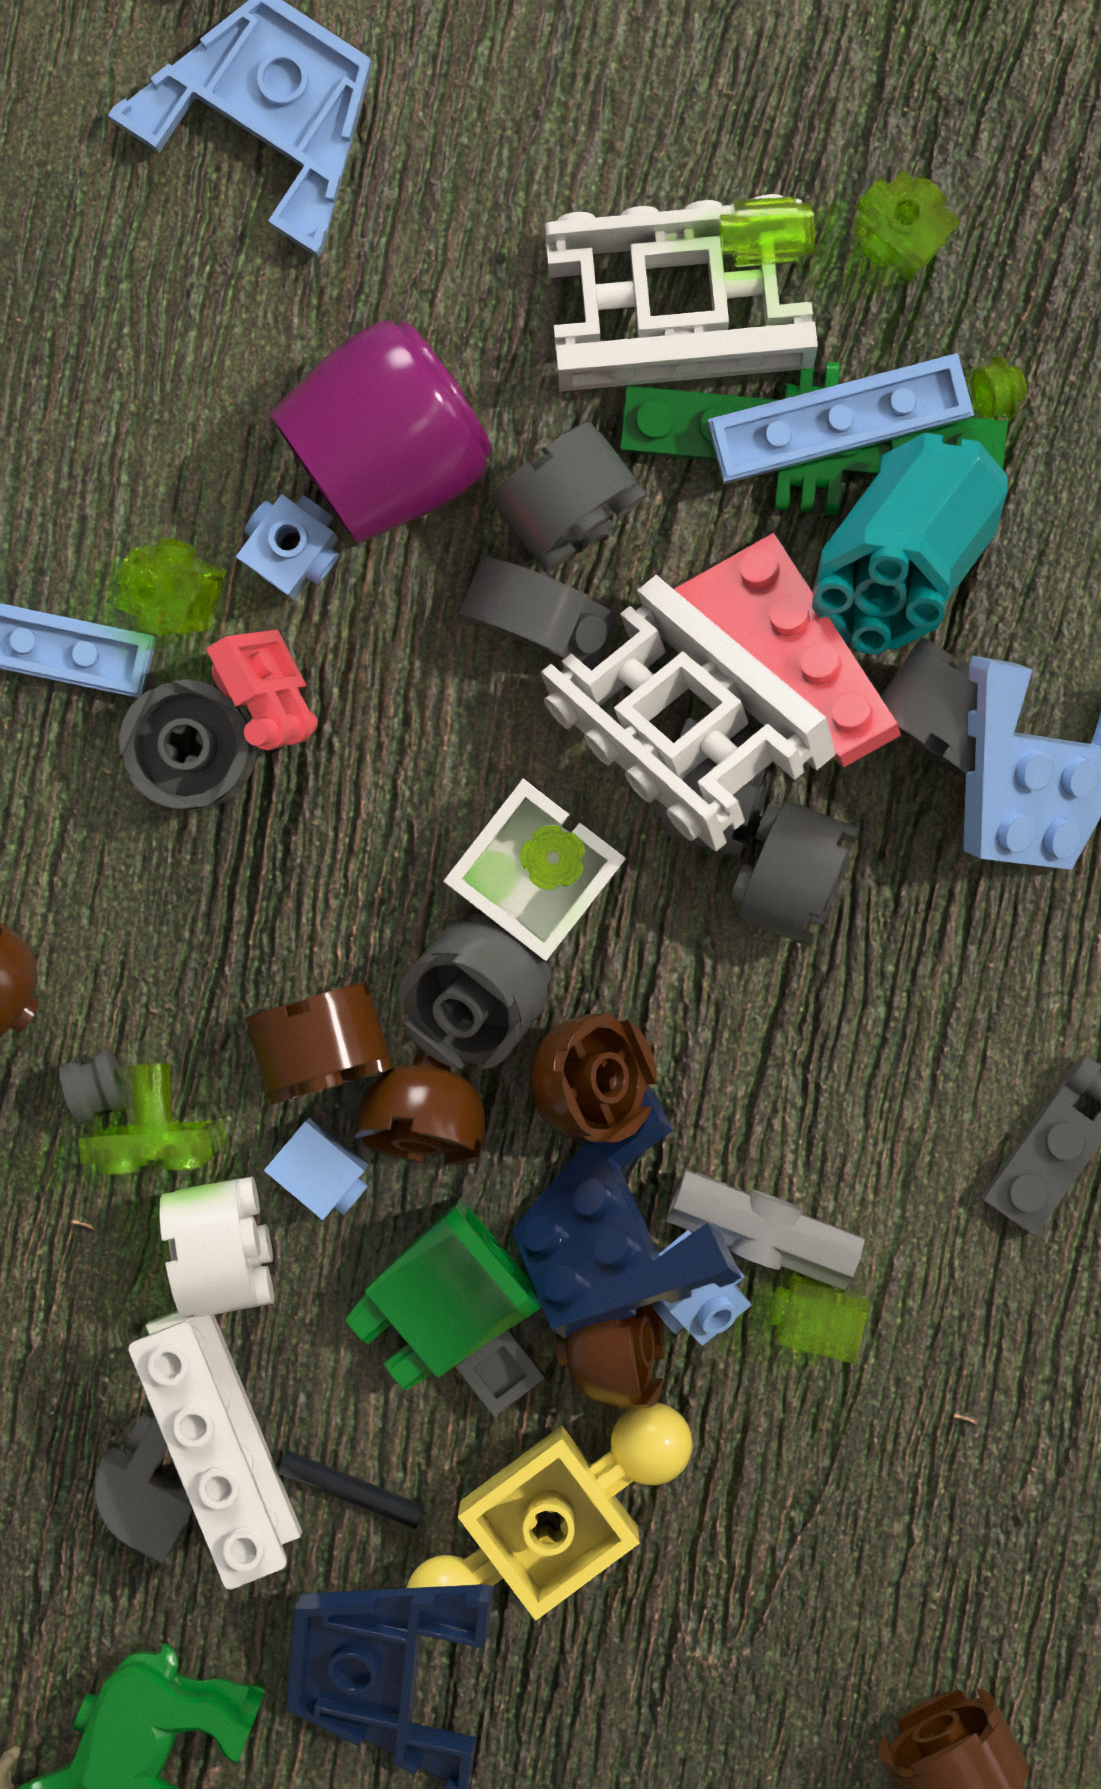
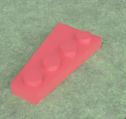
(770, 613)

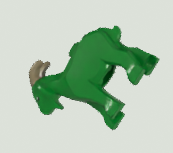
(137, 1721)

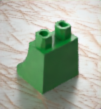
(444, 1296)

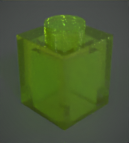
(819, 1318)

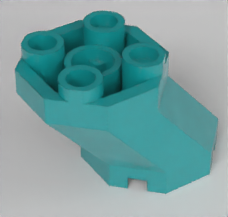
(909, 542)

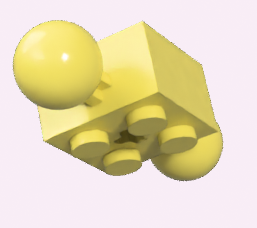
(557, 1477)

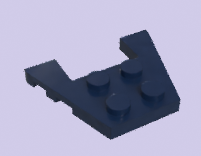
(593, 1248)
(359, 1668)

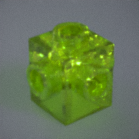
(904, 246)
(169, 587)

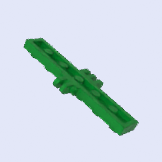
(676, 427)

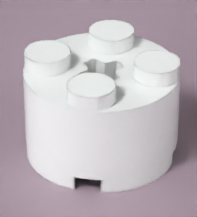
(216, 1248)

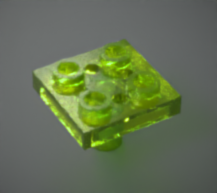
(153, 1131)

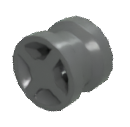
(93, 1087)

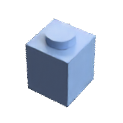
(319, 1170)

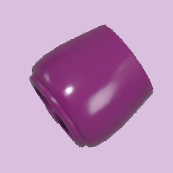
(383, 430)

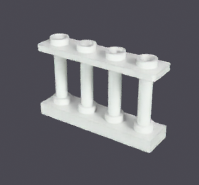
(216, 1446)

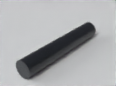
(351, 1489)

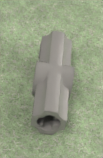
(767, 1229)

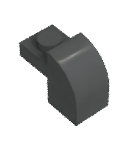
(538, 611)
(136, 1499)

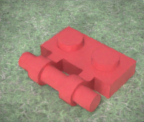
(263, 676)

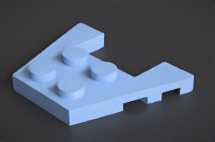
(281, 84)
(1028, 793)

